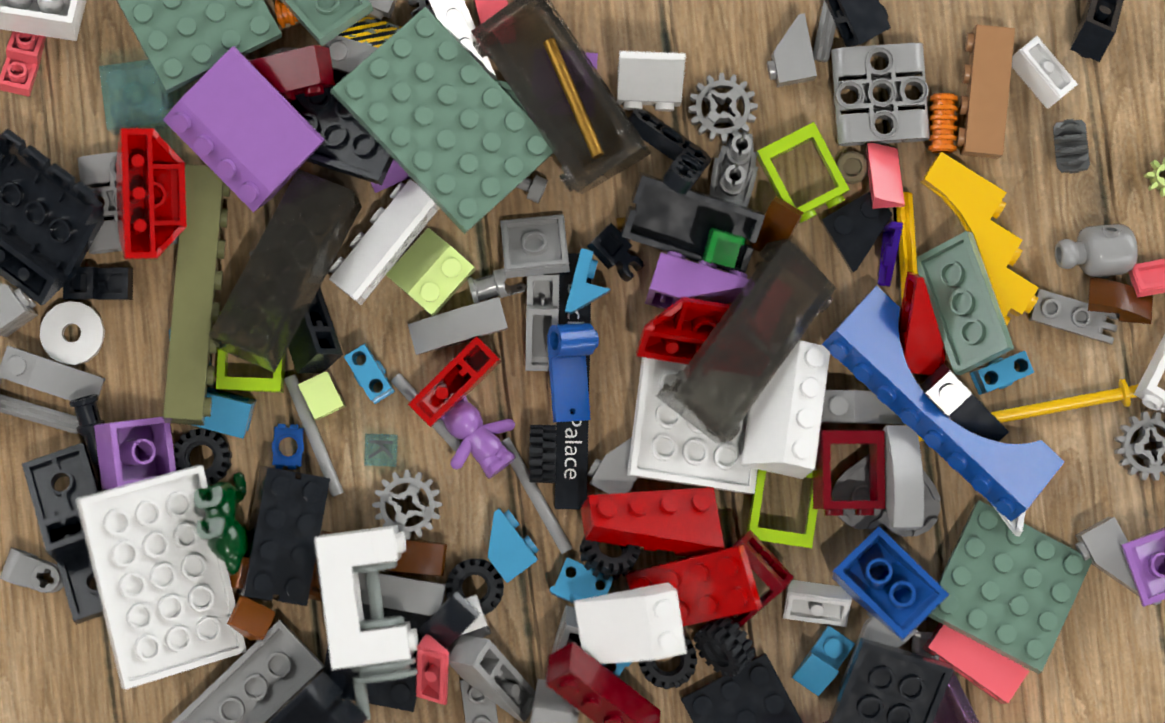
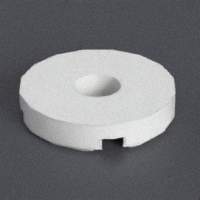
(53, 329)

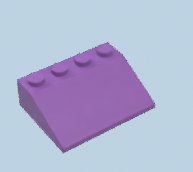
(243, 129)

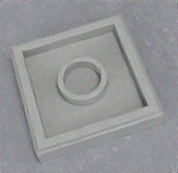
(534, 246)

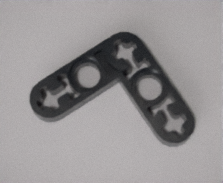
(687, 158)

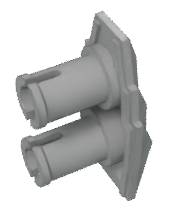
(735, 170)

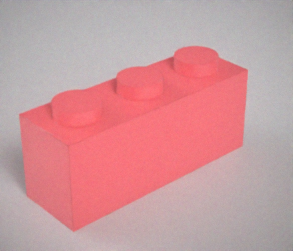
(976, 663)

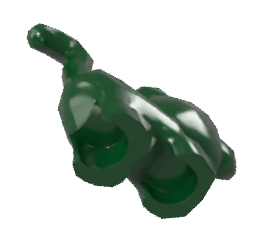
(219, 528)

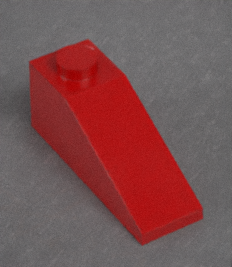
(919, 329)
(454, 381)

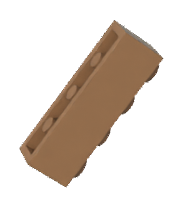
(986, 91)

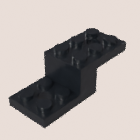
(62, 525)

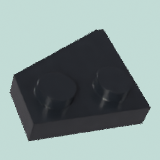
(856, 229)

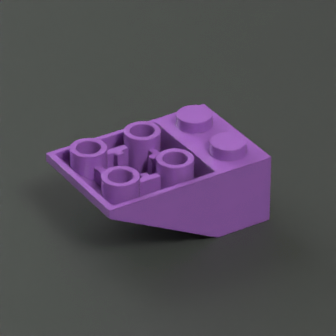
(682, 278)

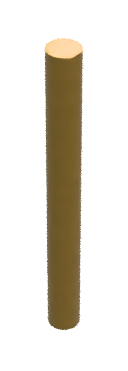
(573, 98)

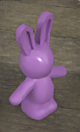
(466, 423)

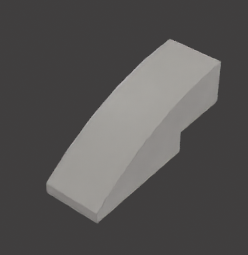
(541, 313)
(458, 326)
(903, 478)
(406, 593)

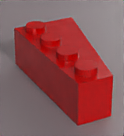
(662, 520)

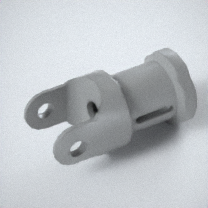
(493, 286)

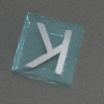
(381, 450)

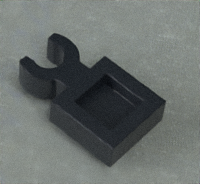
(612, 250)

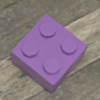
(134, 451)

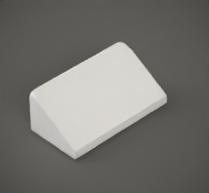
(1042, 72)
(817, 603)

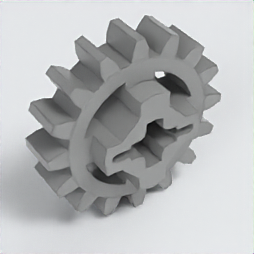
(733, 116)
(1147, 433)
(413, 490)

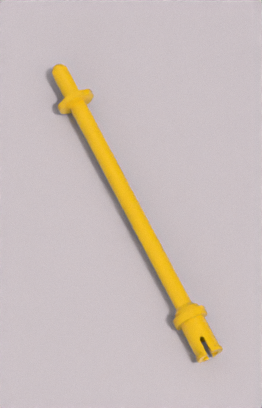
(1121, 393)

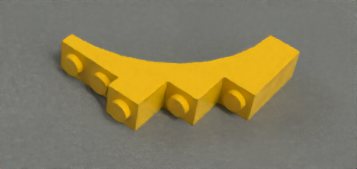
(974, 203)

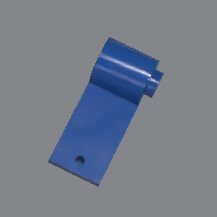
(568, 369)

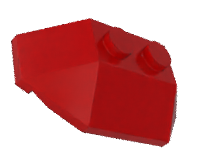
(148, 193)
(680, 330)

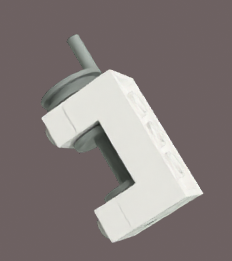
(375, 646)

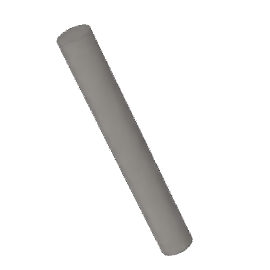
(409, 393)

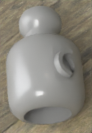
(1099, 251)

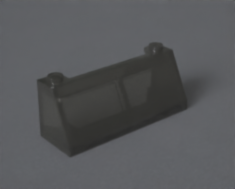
(516, 46)
(749, 342)

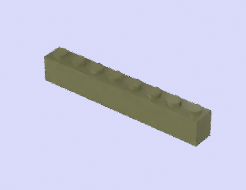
(194, 299)

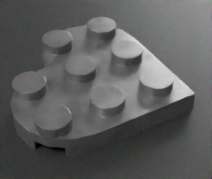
(855, 486)

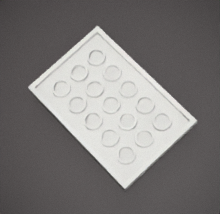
(157, 578)

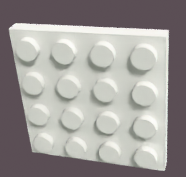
(673, 449)

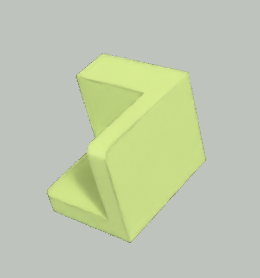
(321, 395)

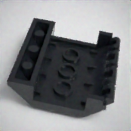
(43, 220)

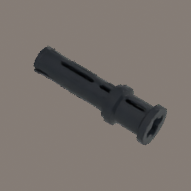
(87, 417)

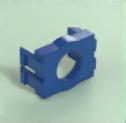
(280, 433)

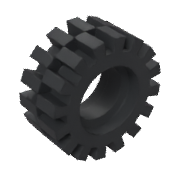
(208, 438)
(542, 454)
(606, 564)
(481, 568)
(724, 646)
(673, 678)

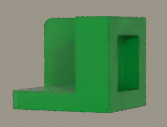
(722, 248)

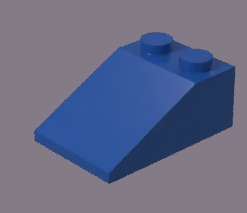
(889, 583)

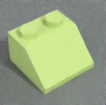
(431, 272)

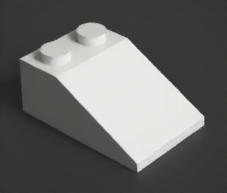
(650, 80)
(631, 625)

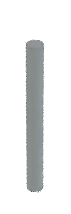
(313, 435)
(538, 500)

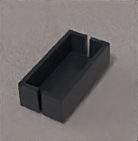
(684, 220)
(282, 536)
(320, 704)

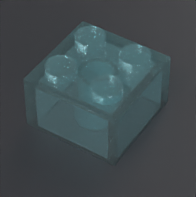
(133, 96)

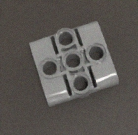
(901, 60)
(100, 171)

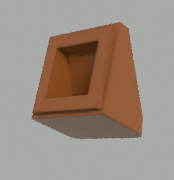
(251, 619)

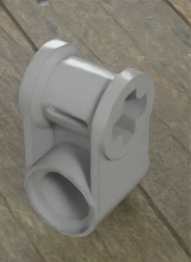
(28, 571)

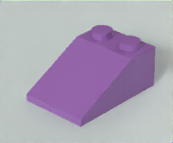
(1147, 565)

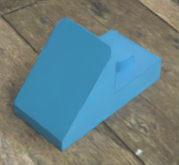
(583, 293)
(823, 660)

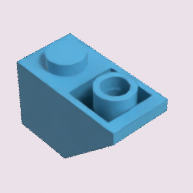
(507, 548)

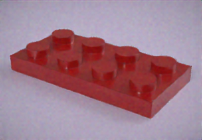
(706, 584)

